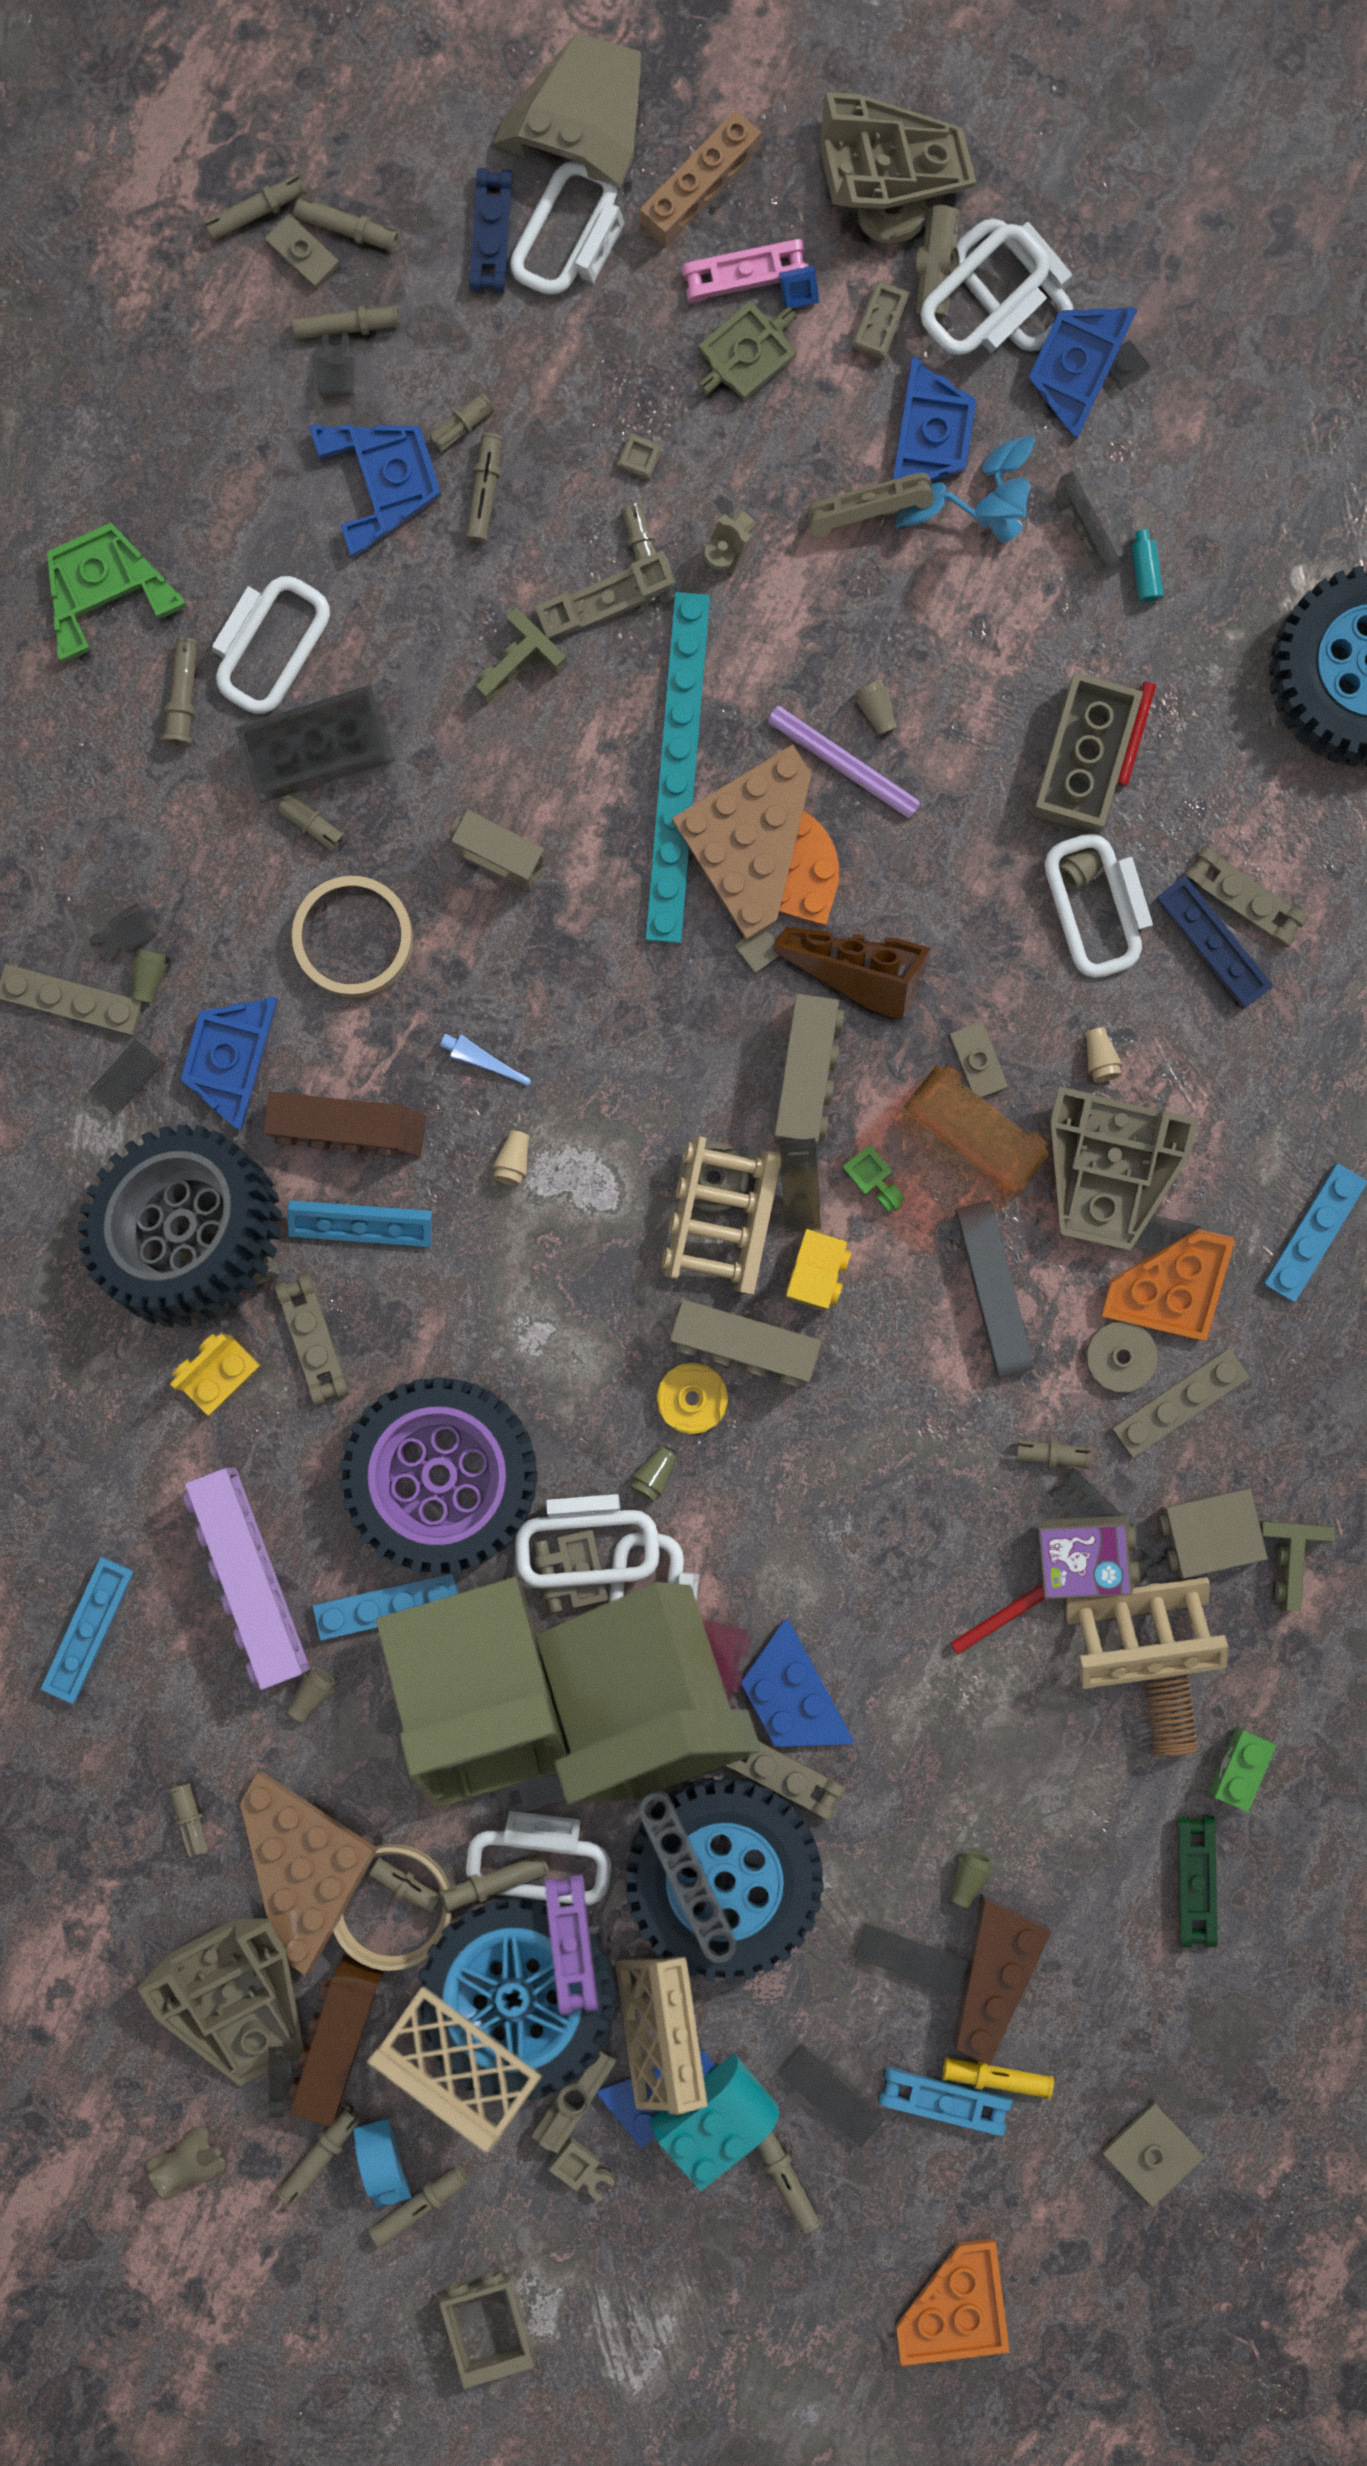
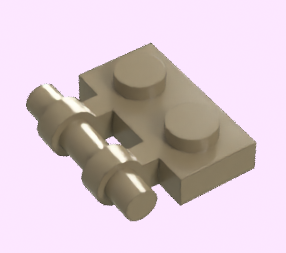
(578, 1554)

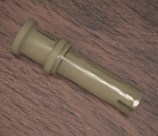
(179, 709)

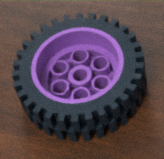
(377, 1463)

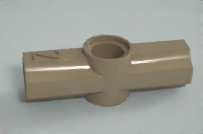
(938, 255)
(561, 2115)

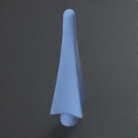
(467, 1052)

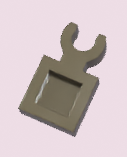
(578, 2166)

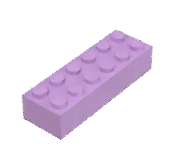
(246, 1577)

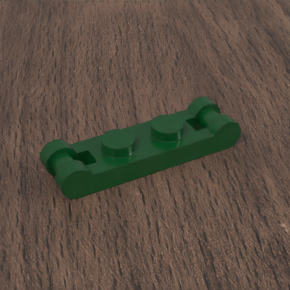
(1197, 1882)

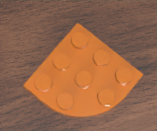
(811, 874)

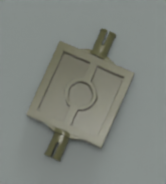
(747, 350)

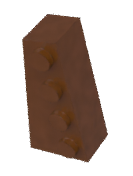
(344, 1123)

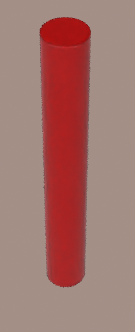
(1148, 692)
(998, 1620)

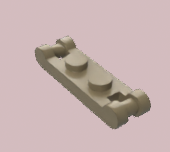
(870, 502)
(1245, 897)
(312, 1339)
(791, 1779)

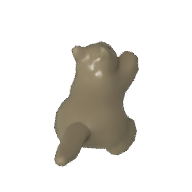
(188, 2163)

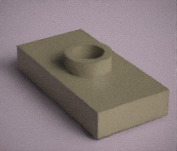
(302, 251)
(880, 320)
(978, 1060)

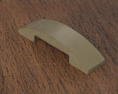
(606, 598)

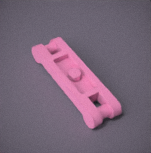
(741, 269)

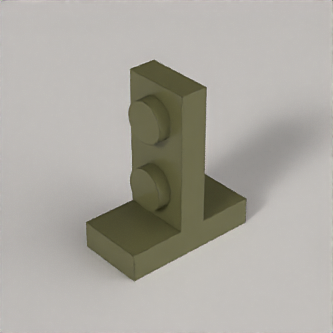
(518, 656)
(1292, 1556)

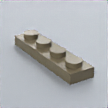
(70, 1000)
(1180, 1402)

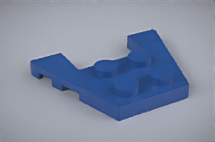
(395, 473)

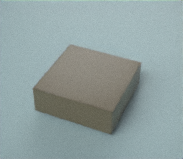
(639, 456)
(757, 950)

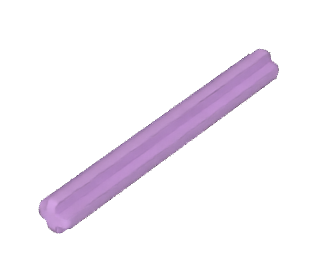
(843, 762)

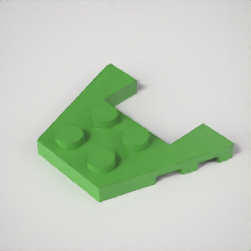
(95, 572)

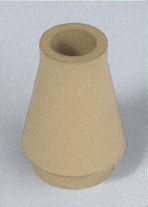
(1102, 1057)
(512, 1160)

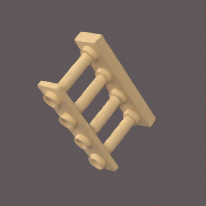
(755, 1203)
(1152, 1661)

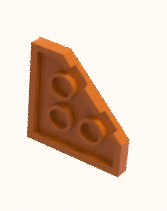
(1173, 1287)
(957, 2310)

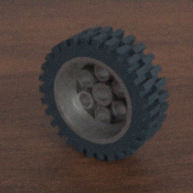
(222, 1242)

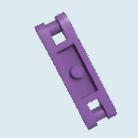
(571, 1944)

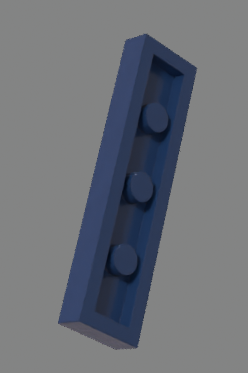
(1214, 942)

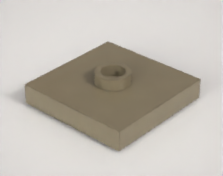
(1153, 2154)

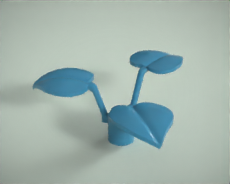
(997, 510)

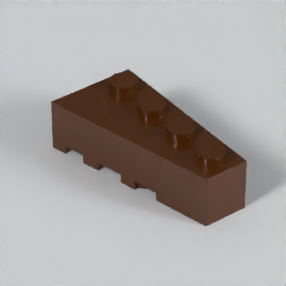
(998, 1971)
(335, 2041)

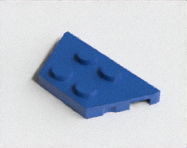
(1078, 360)
(933, 426)
(228, 1056)
(792, 1696)

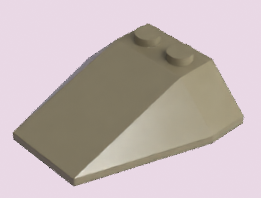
(580, 109)
(888, 154)
(1113, 1164)
(229, 1998)

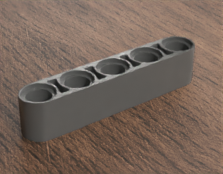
(994, 1289)
(697, 1891)

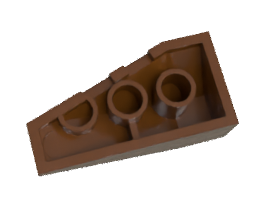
(871, 973)

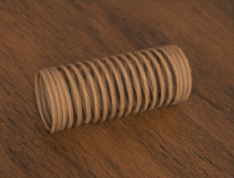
(1173, 1746)

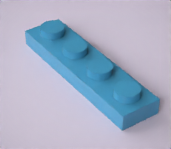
(359, 1223)
(1315, 1233)
(360, 1611)
(87, 1630)

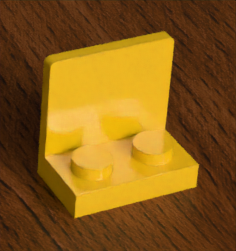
(215, 1372)

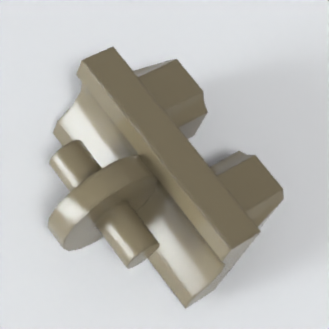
(729, 542)

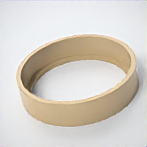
(387, 977)
(410, 1959)

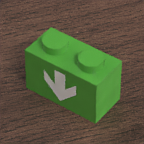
(1241, 1769)

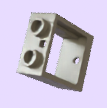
(498, 850)
(496, 2365)

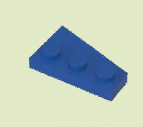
(621, 2102)

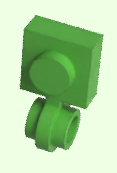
(870, 1171)

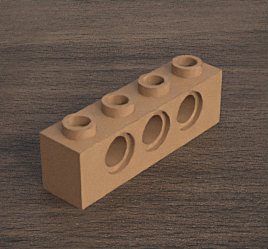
(700, 178)

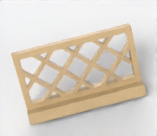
(673, 2022)
(437, 2097)

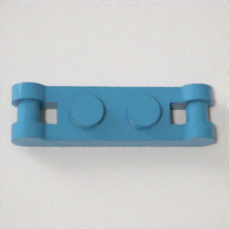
(945, 2101)

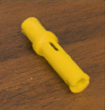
(999, 2078)

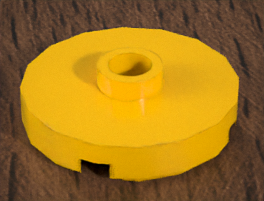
(711, 1393)

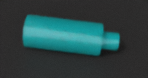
(1147, 568)

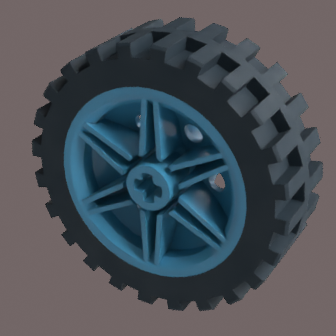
(460, 1971)

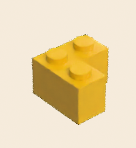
(817, 1270)

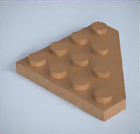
(749, 836)
(302, 1865)

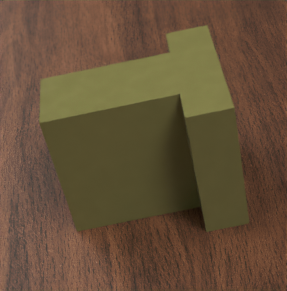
(472, 1693)
(640, 1697)

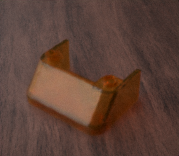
(976, 1130)

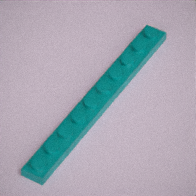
(677, 766)

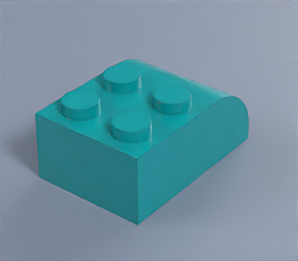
(719, 2135)

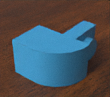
(380, 2163)

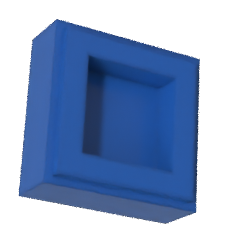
(799, 287)

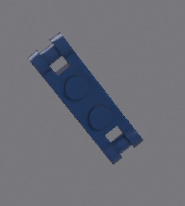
(491, 231)

